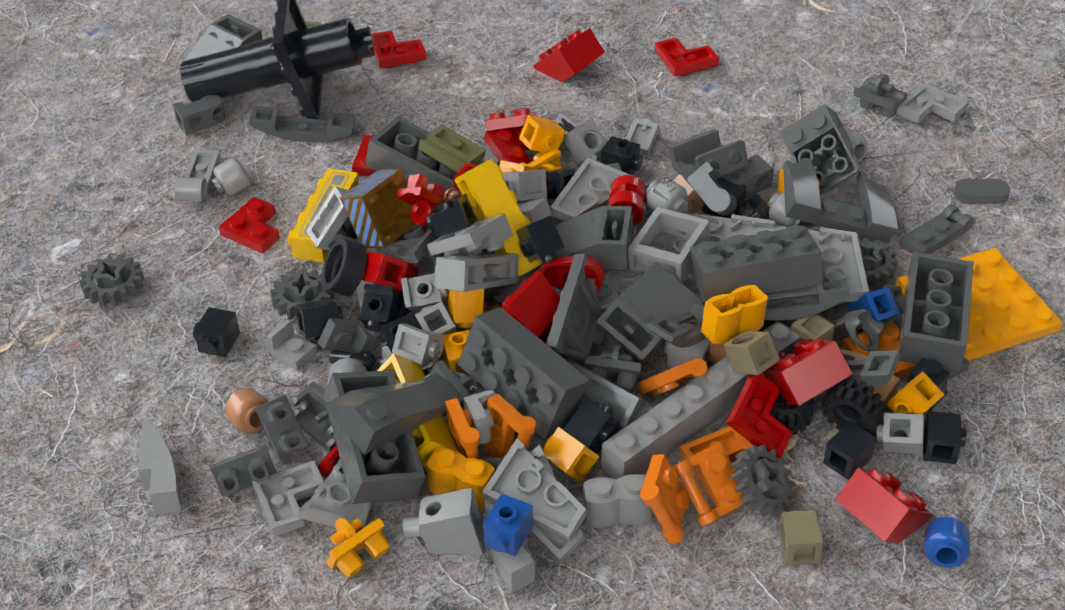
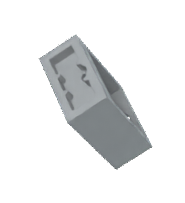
(328, 221)
(643, 257)

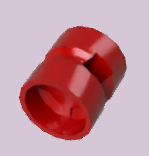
(629, 191)

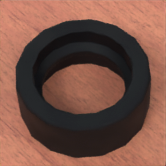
(344, 267)

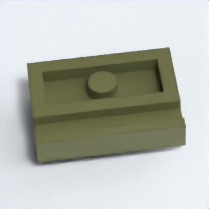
(451, 148)

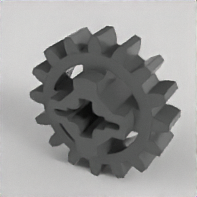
(873, 258)
(112, 280)
(298, 289)
(763, 480)

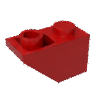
(387, 270)

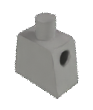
(448, 524)

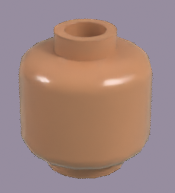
(241, 410)

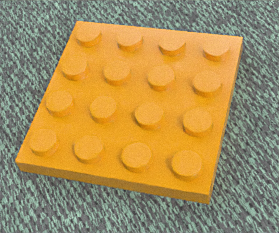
(1001, 307)

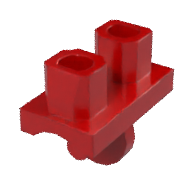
(422, 197)

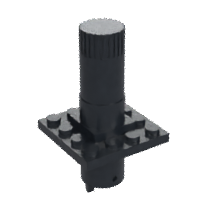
(292, 57)

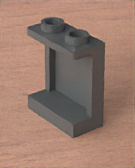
(696, 150)

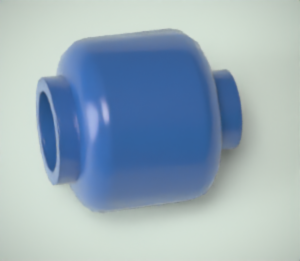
(947, 542)

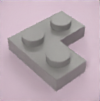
(928, 100)
(280, 495)

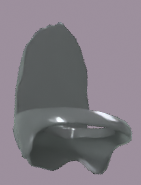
(855, 321)

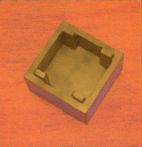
(376, 210)

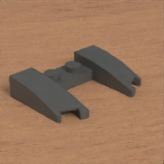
(803, 202)

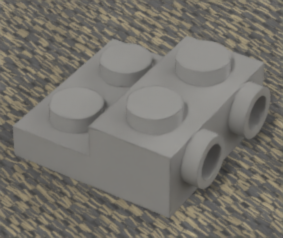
(471, 240)

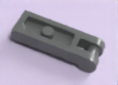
(937, 231)

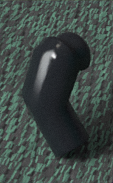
(760, 206)
(365, 358)

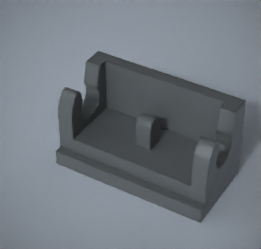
(314, 416)

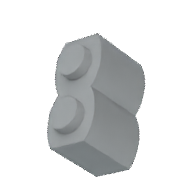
(615, 501)

